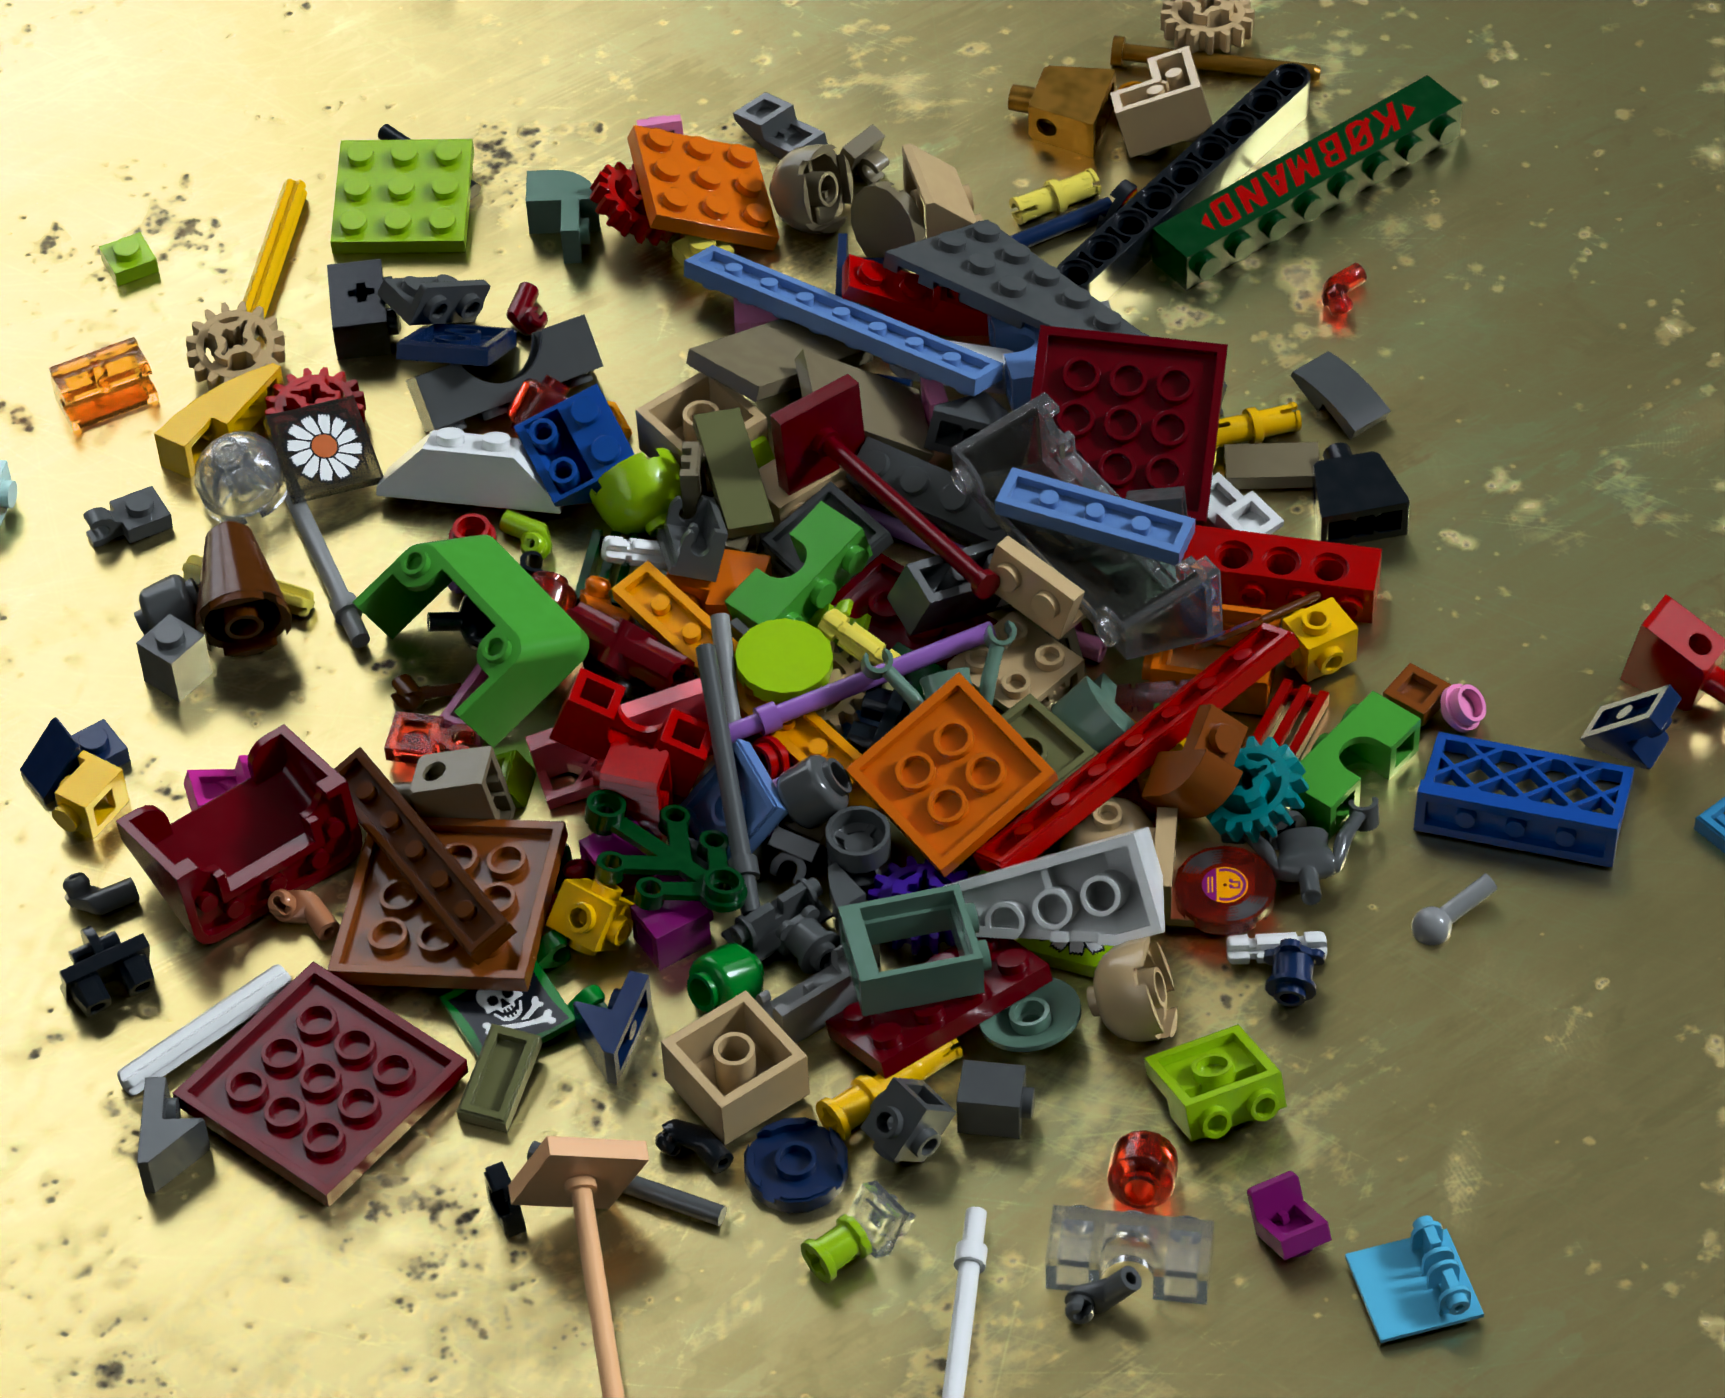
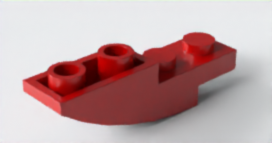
(907, 301)

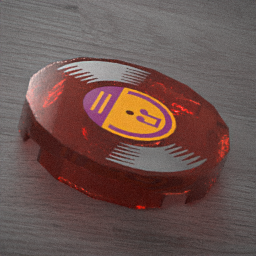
(1224, 890)

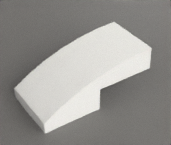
(1237, 512)

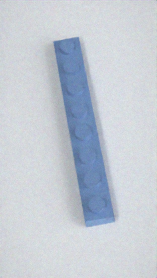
(844, 321)

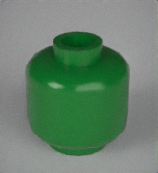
(724, 975)

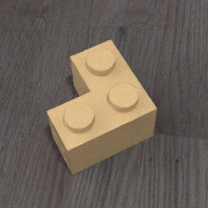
(1164, 108)

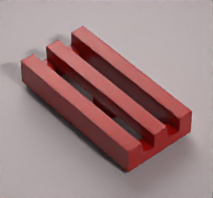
(1299, 698)

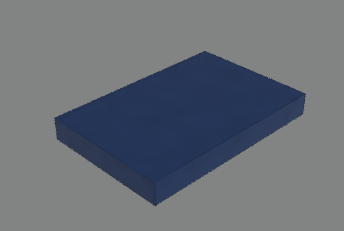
(457, 344)

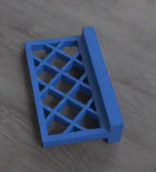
(1521, 818)

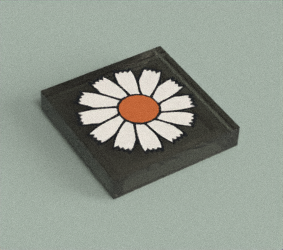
(323, 449)

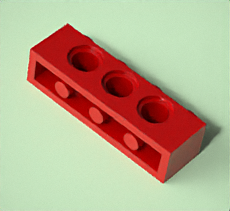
(1277, 569)

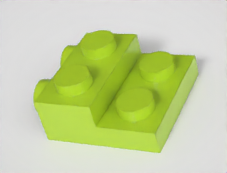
(1217, 1083)

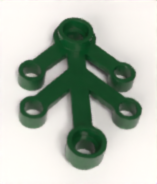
(717, 888)

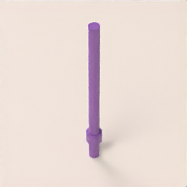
(770, 717)

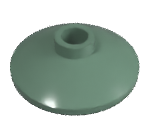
(1035, 1020)

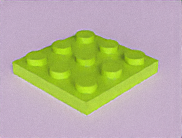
(402, 196)

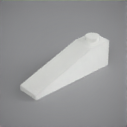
(1081, 894)

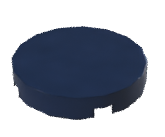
(796, 1165)

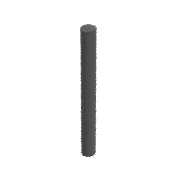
(669, 1197)

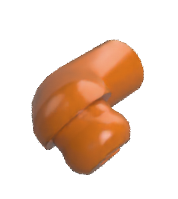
(597, 596)

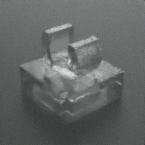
(880, 1217)

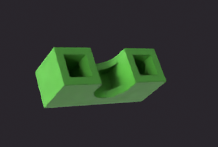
(831, 554)
(1369, 737)

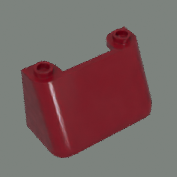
(264, 835)

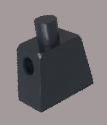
(1357, 497)

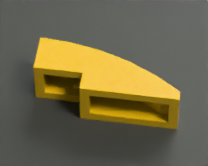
(224, 409)

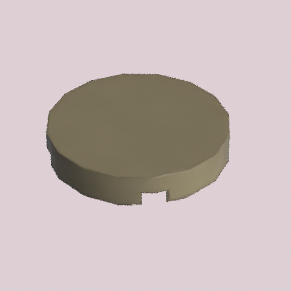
(885, 219)

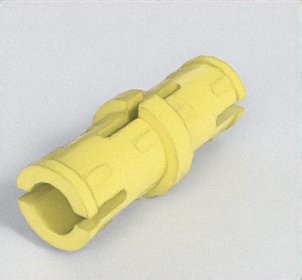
(1055, 196)

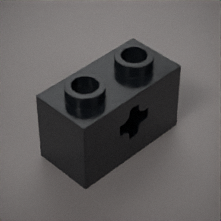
(358, 314)

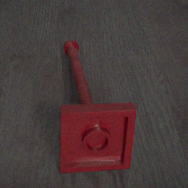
(826, 435)

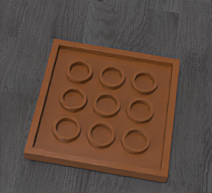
(399, 941)

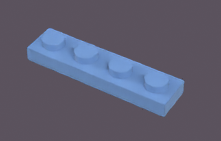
(1095, 516)

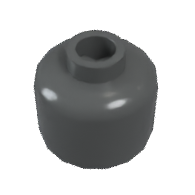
(167, 596)
(814, 790)

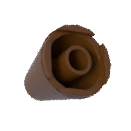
(238, 594)

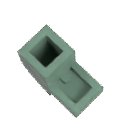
(561, 204)
(1092, 712)

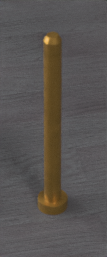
(1217, 62)

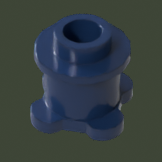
(1292, 972)

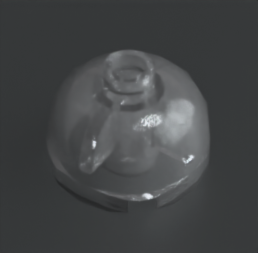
(239, 477)

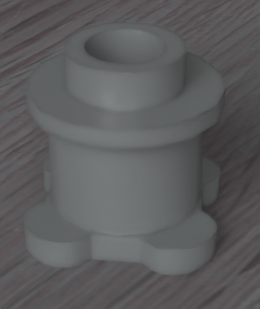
(807, 941)

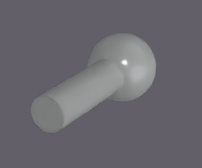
(1434, 924)

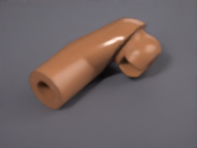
(303, 908)

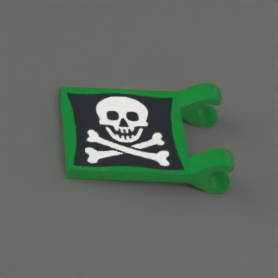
(536, 1011)

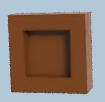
(1417, 692)

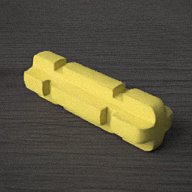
(853, 637)

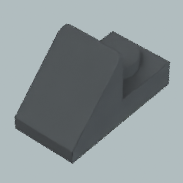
(166, 1140)

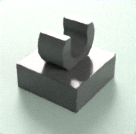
(796, 851)

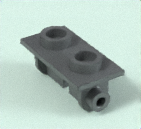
(759, 927)

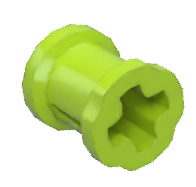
(836, 1248)

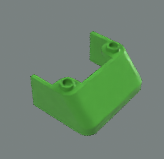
(525, 651)

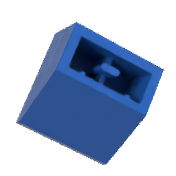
(574, 445)

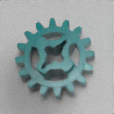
(1263, 793)

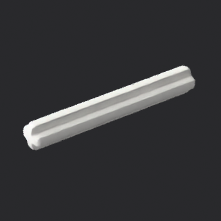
(204, 1029)

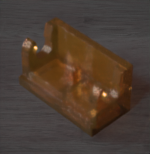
(103, 384)

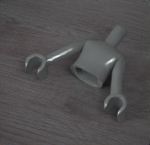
(1306, 853)

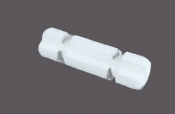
(633, 551)
(1242, 948)

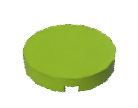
(783, 659)

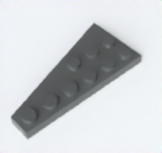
(1004, 280)

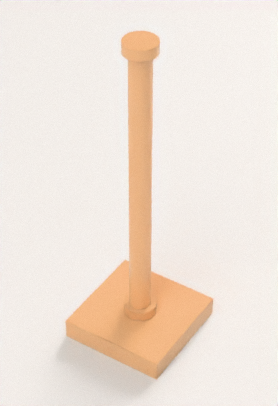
(586, 1177)

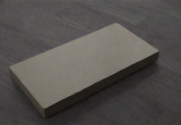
(762, 358)

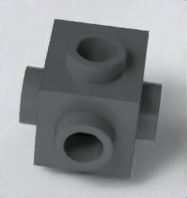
(907, 1121)

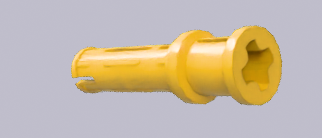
(854, 1104)

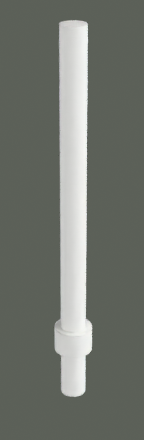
(969, 1262)

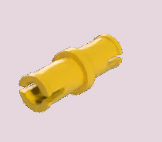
(1257, 424)

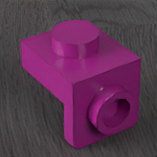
(1285, 1218)

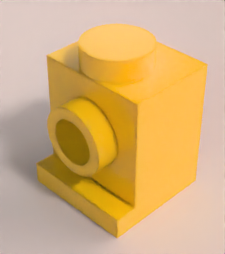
(90, 796)

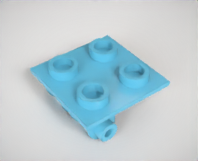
(1414, 1283)

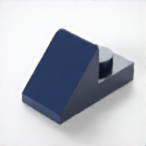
(1634, 726)
(57, 754)
(614, 1030)

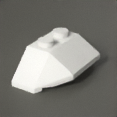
(468, 471)

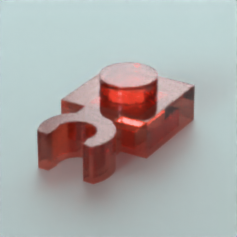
(423, 734)

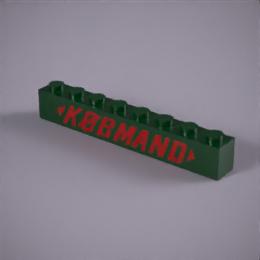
(1306, 182)

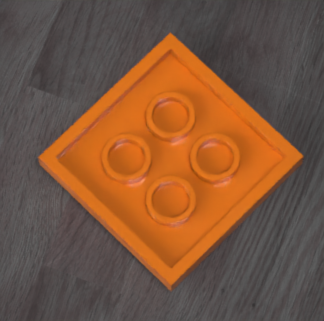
(702, 187)
(951, 774)

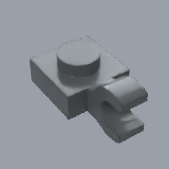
(131, 515)

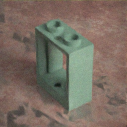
(905, 918)

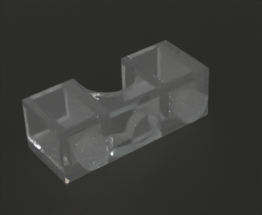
(1090, 1240)

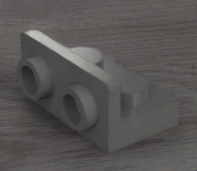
(434, 299)

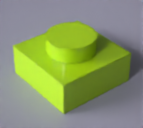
(128, 259)

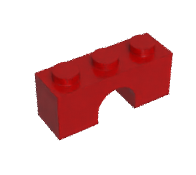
(594, 720)

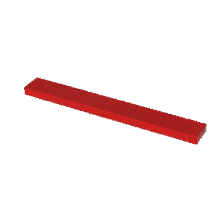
(1136, 749)

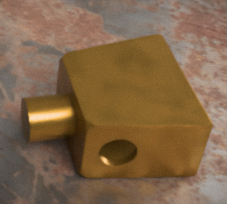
(1067, 106)

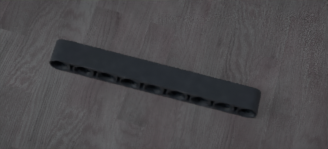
(1204, 168)

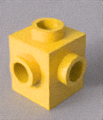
(1325, 639)
(591, 915)

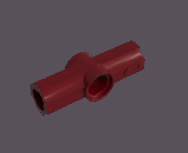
(631, 650)

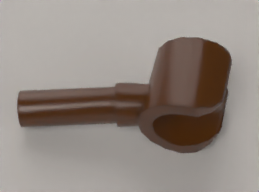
(411, 696)

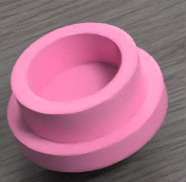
(1462, 707)

